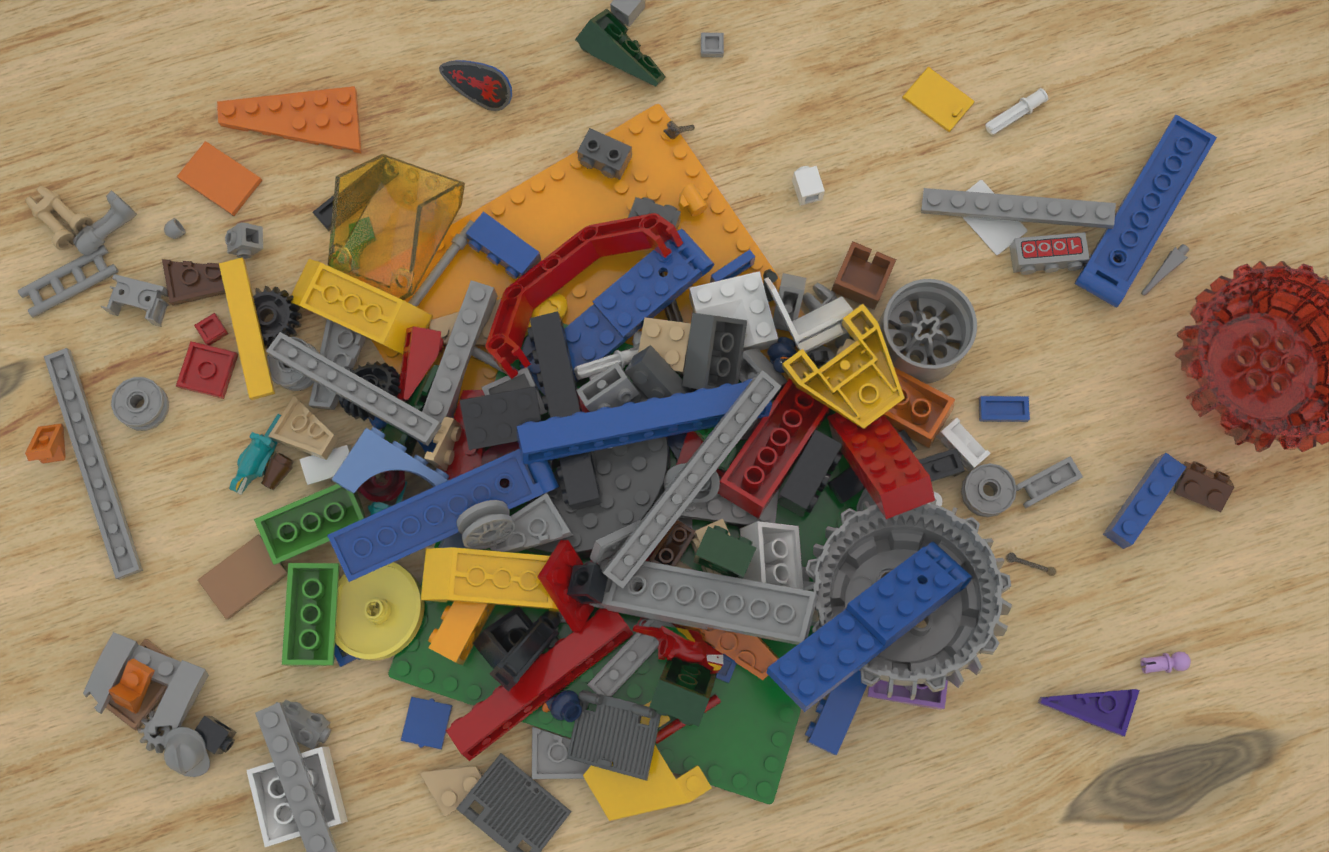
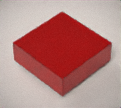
(211, 329)

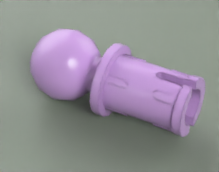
(1179, 661)

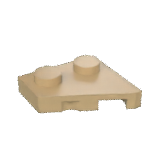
(445, 439)
(451, 786)

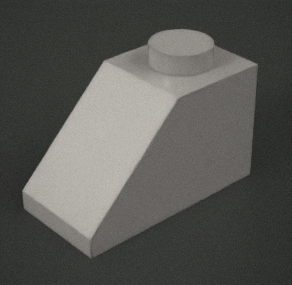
(791, 294)

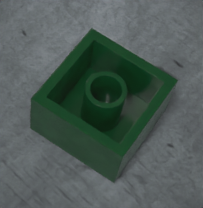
(724, 553)

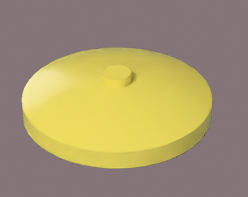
(378, 613)

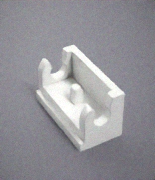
(968, 449)
(319, 469)

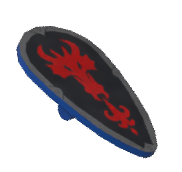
(478, 83)

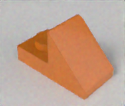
(47, 444)
(132, 686)

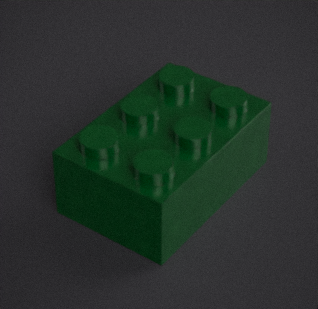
(683, 691)

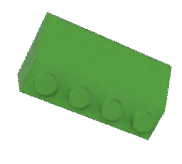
(308, 522)
(310, 614)

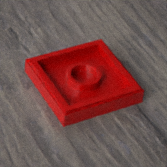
(207, 370)

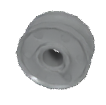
(288, 377)
(127, 397)
(999, 480)
(485, 524)

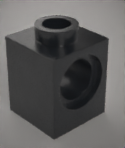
(587, 584)
(216, 735)

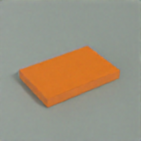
(219, 178)

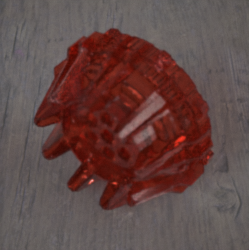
(1272, 308)

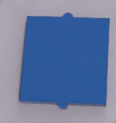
(426, 723)

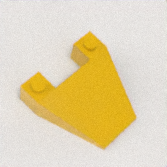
(858, 380)
(628, 796)

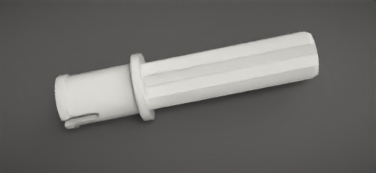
(1024, 107)
(600, 365)

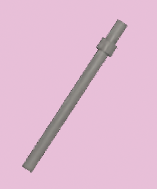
(458, 243)

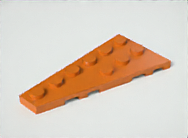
(306, 117)

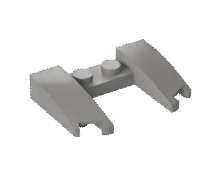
(181, 678)

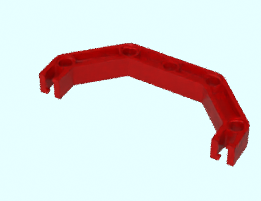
(561, 267)

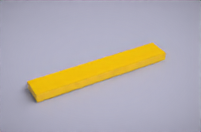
(247, 329)

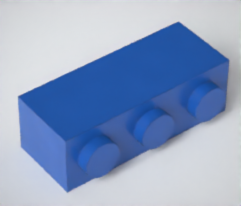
(502, 246)

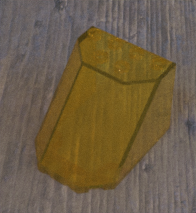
(390, 222)

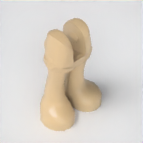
(44, 209)

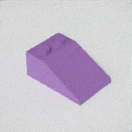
(923, 698)

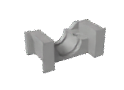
(137, 294)

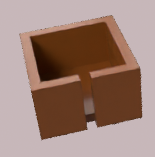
(861, 279)

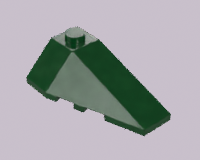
(607, 40)
(417, 401)

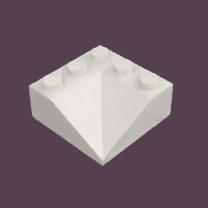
(742, 299)
(272, 805)

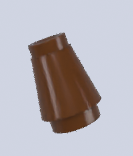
(276, 470)

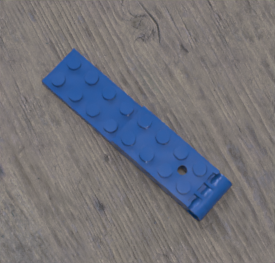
(1145, 211)
(635, 295)
(434, 513)
(869, 625)

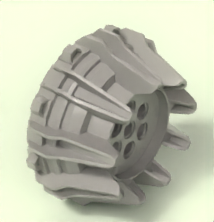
(955, 633)

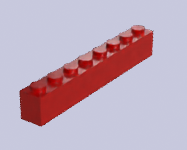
(541, 681)

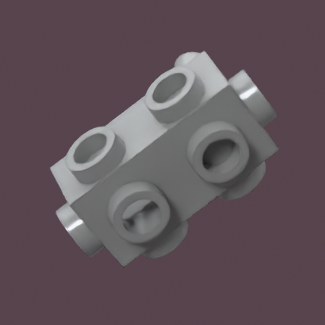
(307, 726)

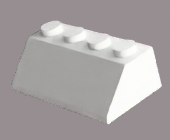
(776, 554)

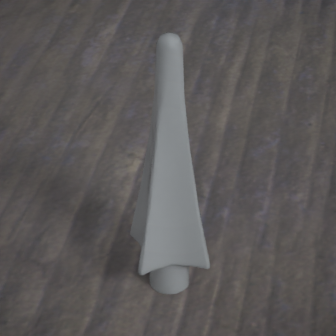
(1172, 261)

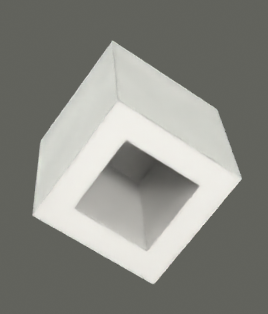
(808, 185)

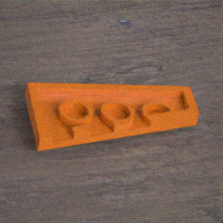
(744, 649)

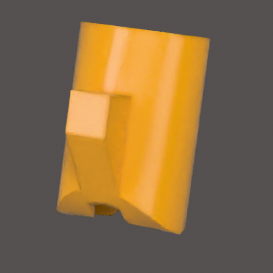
(693, 200)

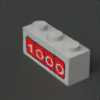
(1049, 253)

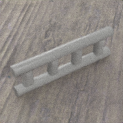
(63, 294)

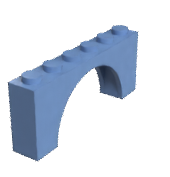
(376, 455)

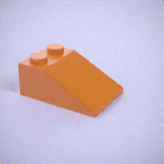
(921, 410)

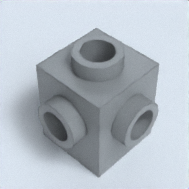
(244, 240)

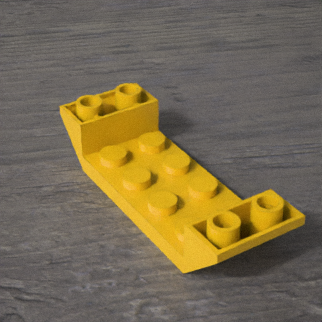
(357, 305)
(484, 577)

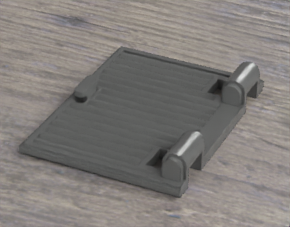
(614, 735)
(513, 807)

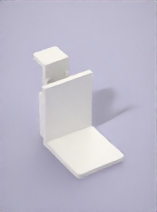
(817, 326)

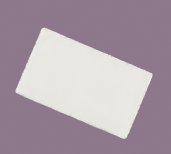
(994, 232)

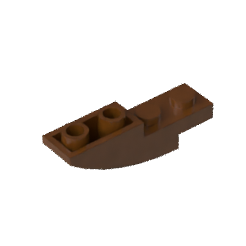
(672, 546)

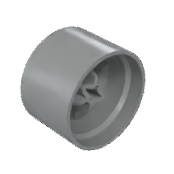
(933, 297)

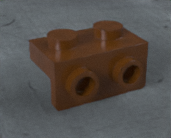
(1204, 486)

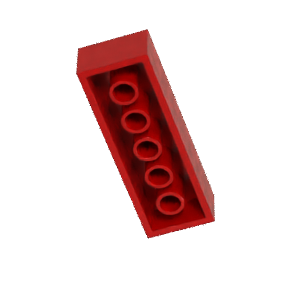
(772, 450)
(883, 464)

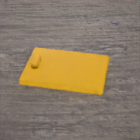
(938, 99)

